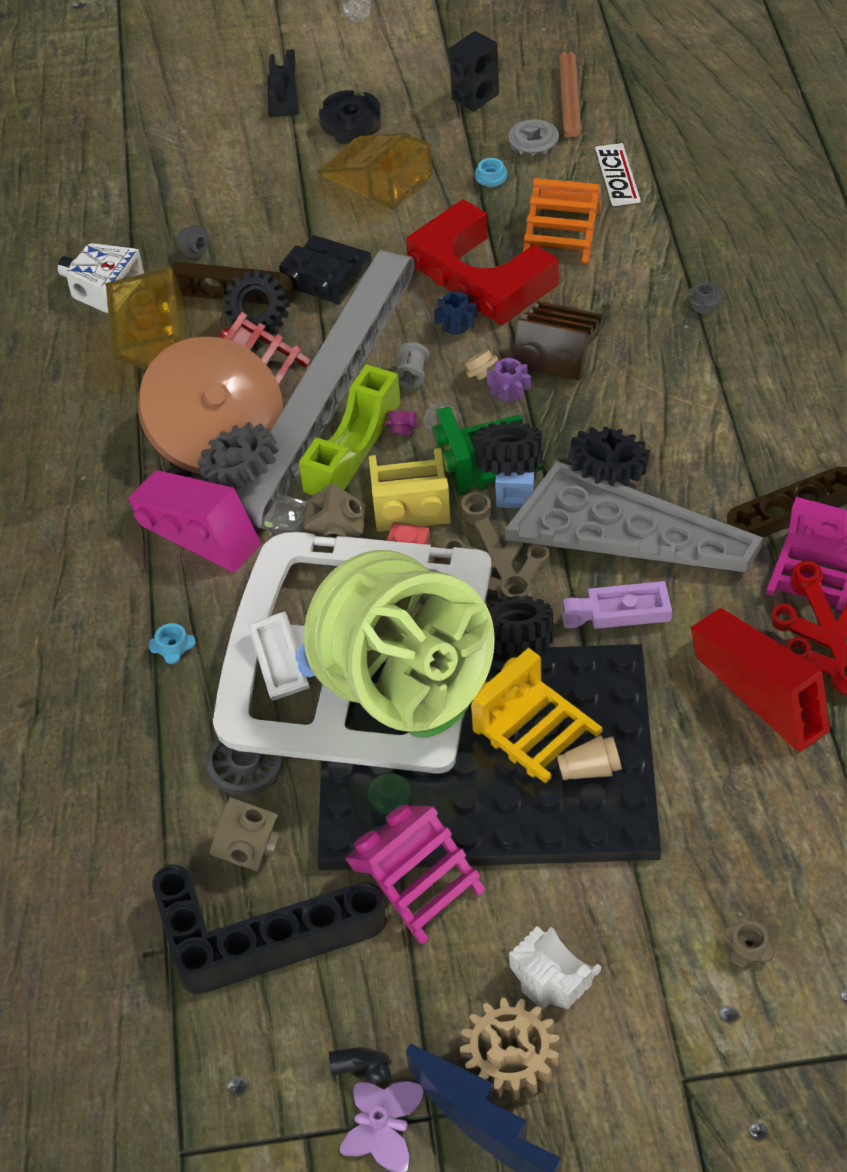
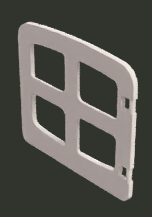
(327, 736)

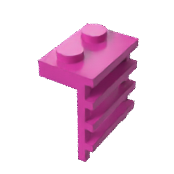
(820, 536)
(399, 847)

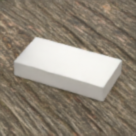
(276, 655)

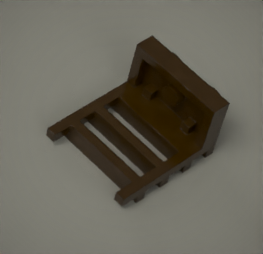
(556, 339)

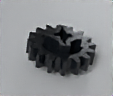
(608, 456)

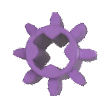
(508, 380)

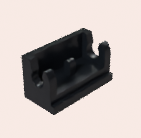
(283, 86)

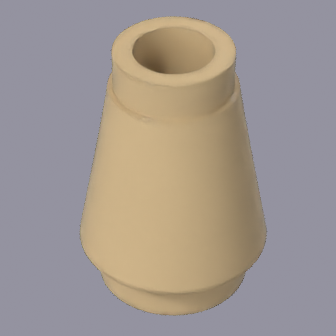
(590, 759)

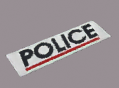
(617, 174)

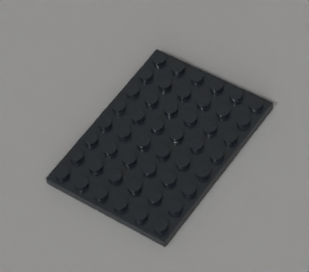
(498, 808)

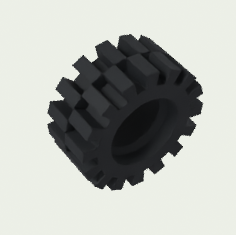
(257, 283)
(508, 448)
(521, 625)

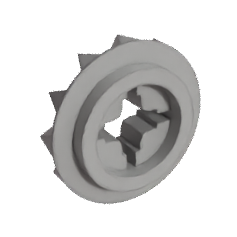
(524, 135)

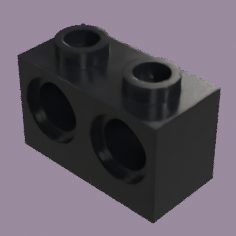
(474, 70)

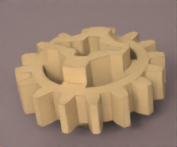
(504, 1029)

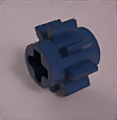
(455, 313)

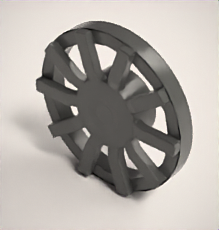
(242, 765)

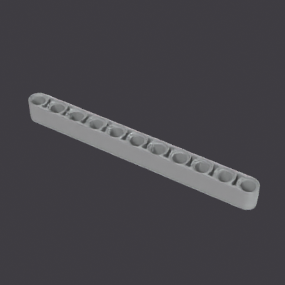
(329, 379)

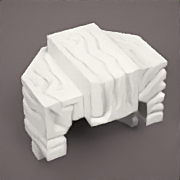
(550, 970)

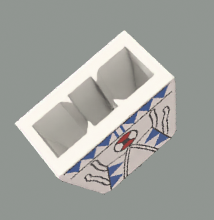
(96, 267)

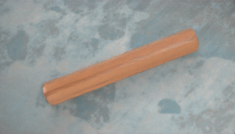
(569, 95)

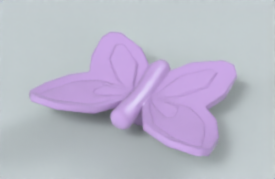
(378, 1119)

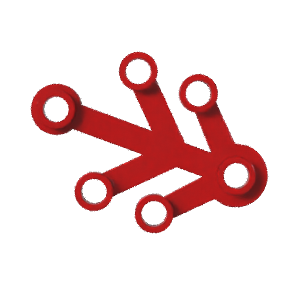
(827, 633)

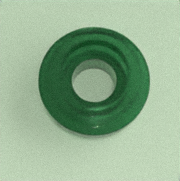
(388, 802)

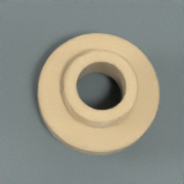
(480, 364)

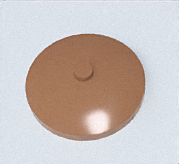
(200, 391)

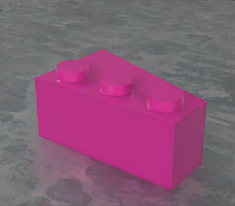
(197, 517)

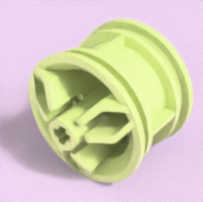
(432, 660)

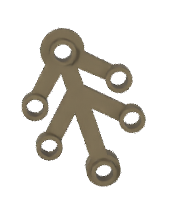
(476, 512)

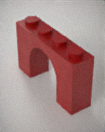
(497, 291)

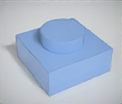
(514, 489)

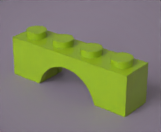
(367, 408)

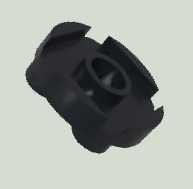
(363, 117)

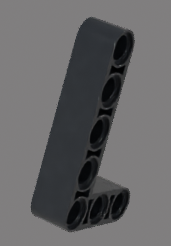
(259, 932)

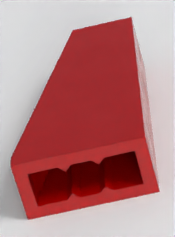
(765, 676)

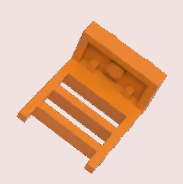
(565, 197)

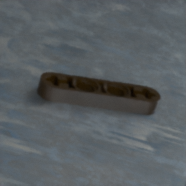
(187, 274)
(784, 498)

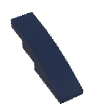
(471, 1106)

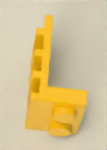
(512, 701)

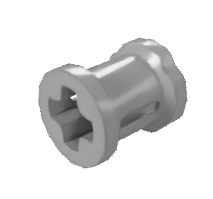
(412, 365)

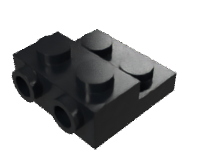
(325, 268)

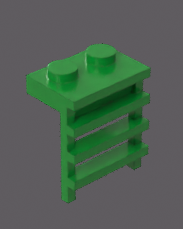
(459, 451)

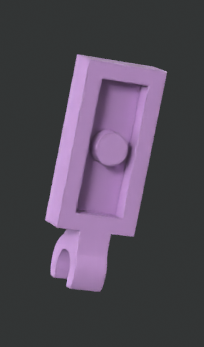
(619, 606)

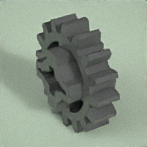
(238, 455)

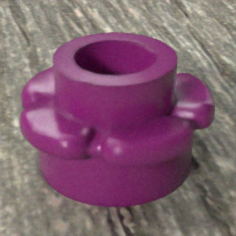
(402, 422)

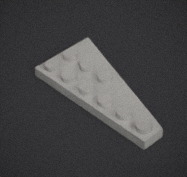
(626, 522)

